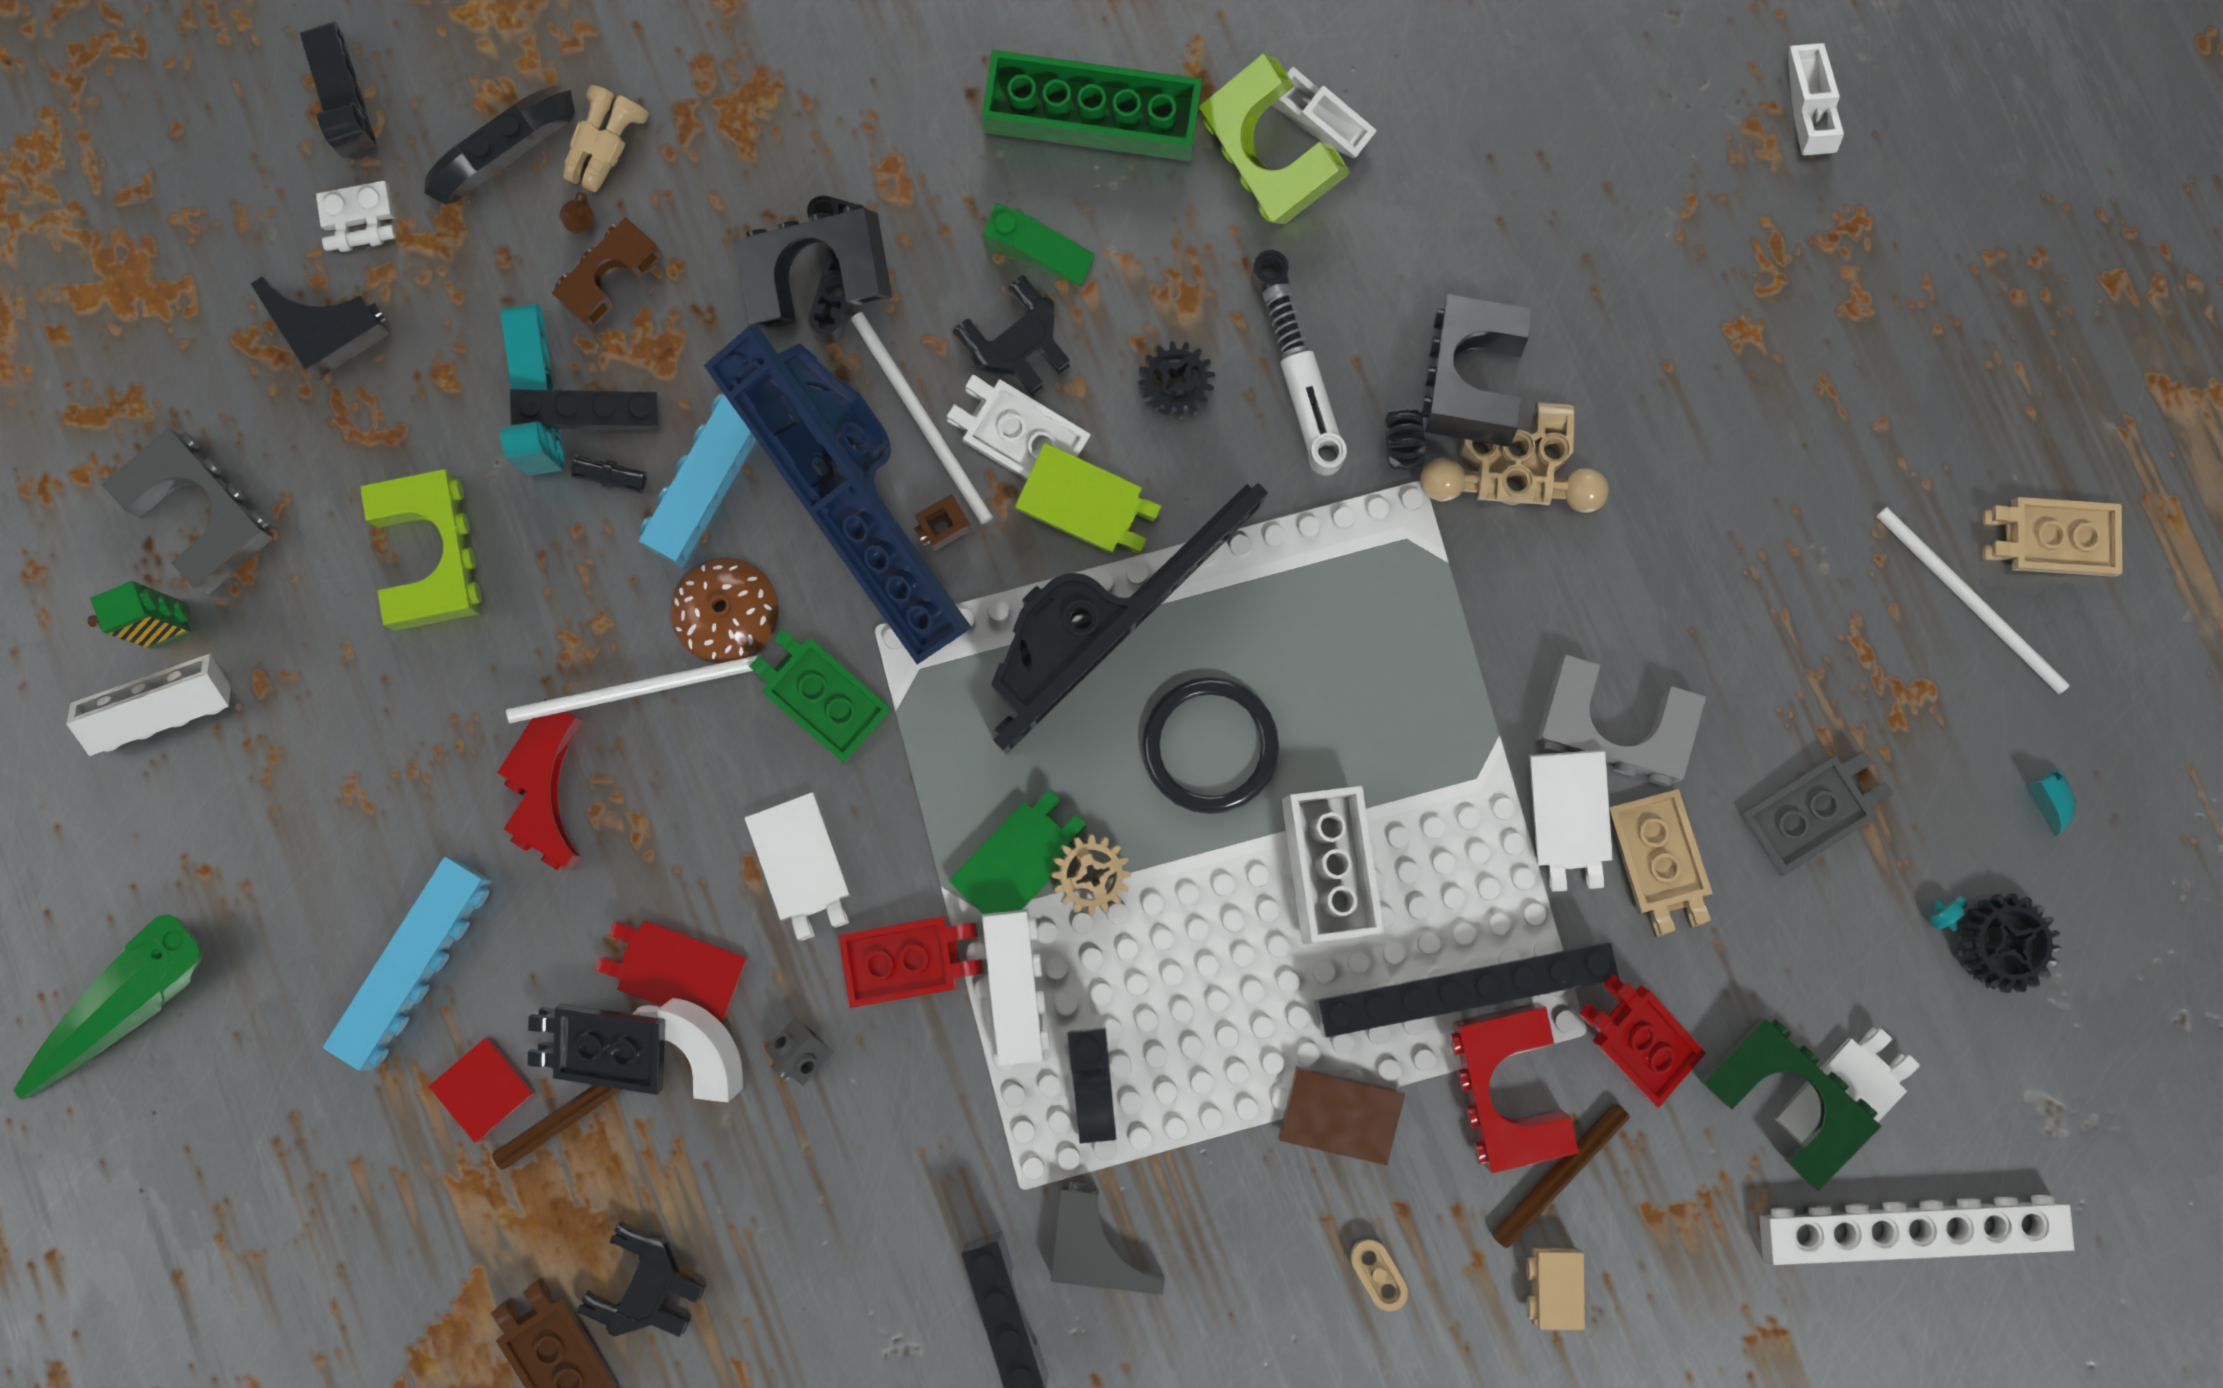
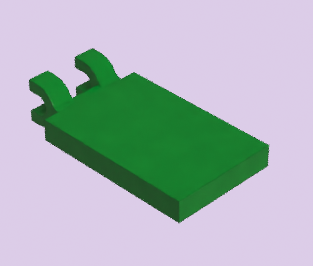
(821, 695)
(1016, 858)

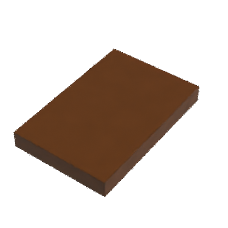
(1341, 1115)

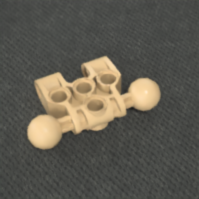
(1551, 428)

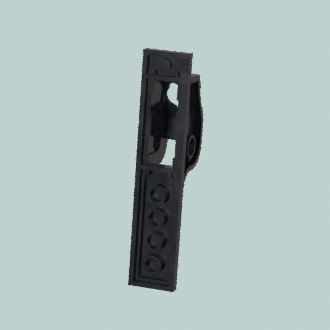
(1067, 655)

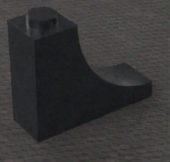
(327, 334)
(1092, 1084)

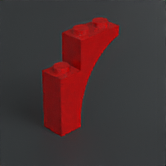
(536, 768)

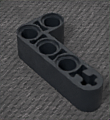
(344, 113)
(830, 278)

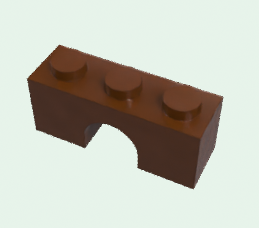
(622, 248)

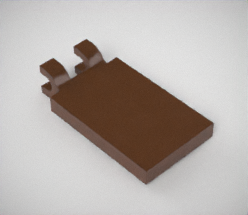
(550, 1344)

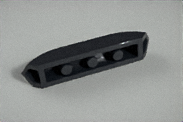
(499, 143)

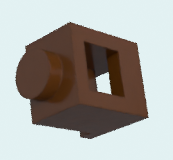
(945, 511)

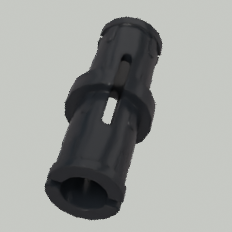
(608, 474)

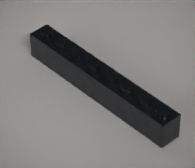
(1465, 989)

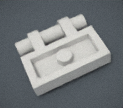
(354, 207)

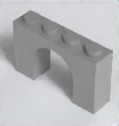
(1569, 727)

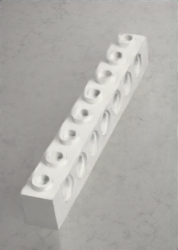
(2049, 1230)

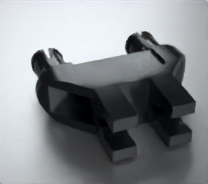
(1021, 343)
(648, 1290)

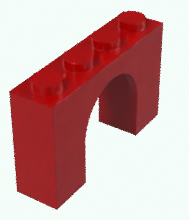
(1482, 1045)

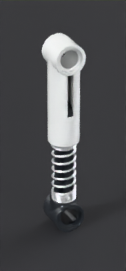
(1299, 366)

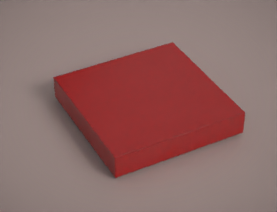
(481, 1089)

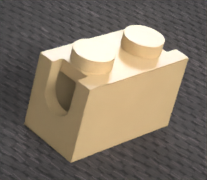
(1556, 1288)

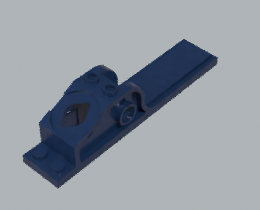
(843, 500)

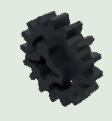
(1165, 371)

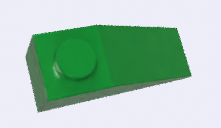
(1036, 245)

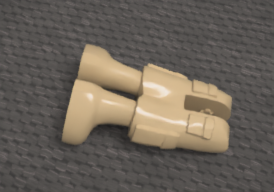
(594, 150)

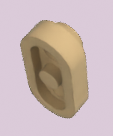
(1379, 1273)

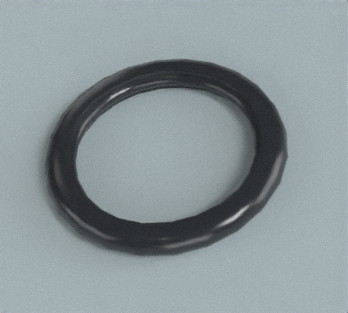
(1184, 797)

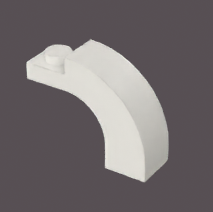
(706, 1045)

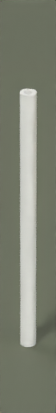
(921, 418)
(1972, 600)
(629, 690)

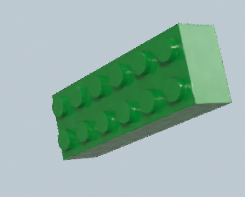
(1091, 105)

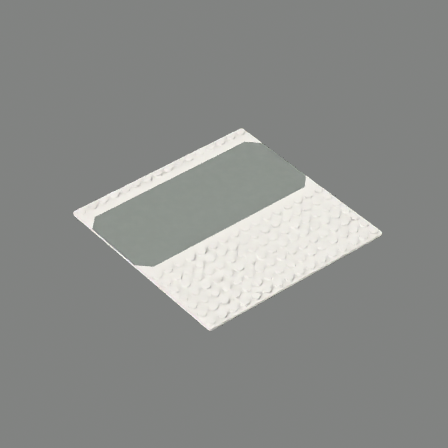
(1202, 965)

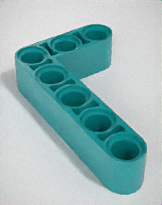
(529, 444)

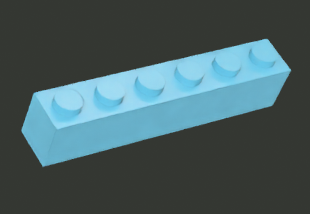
(699, 484)
(407, 965)

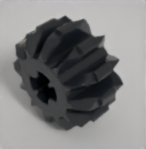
(1405, 439)

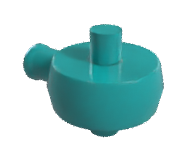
(1948, 914)

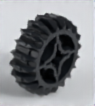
(2027, 967)

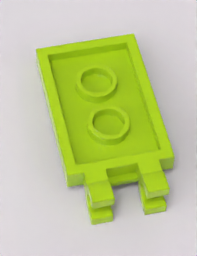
(1085, 501)

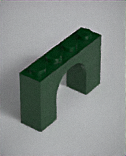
(1842, 1122)

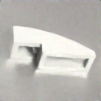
(1814, 99)
(1324, 115)

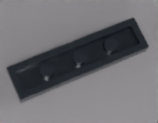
(585, 409)

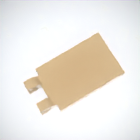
(2058, 536)
(1661, 859)

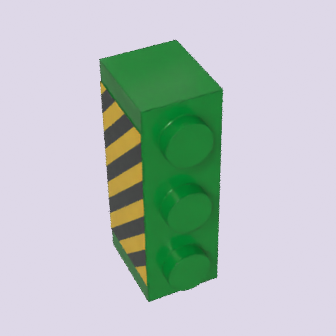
(141, 615)

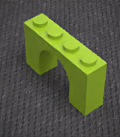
(1233, 117)
(448, 590)

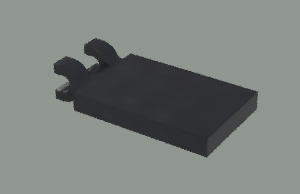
(601, 1047)

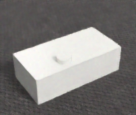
(1332, 865)

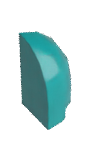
(2054, 800)

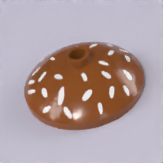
(741, 627)

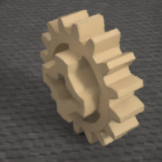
(1096, 889)

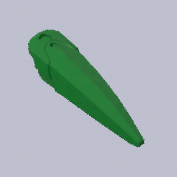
(124, 996)

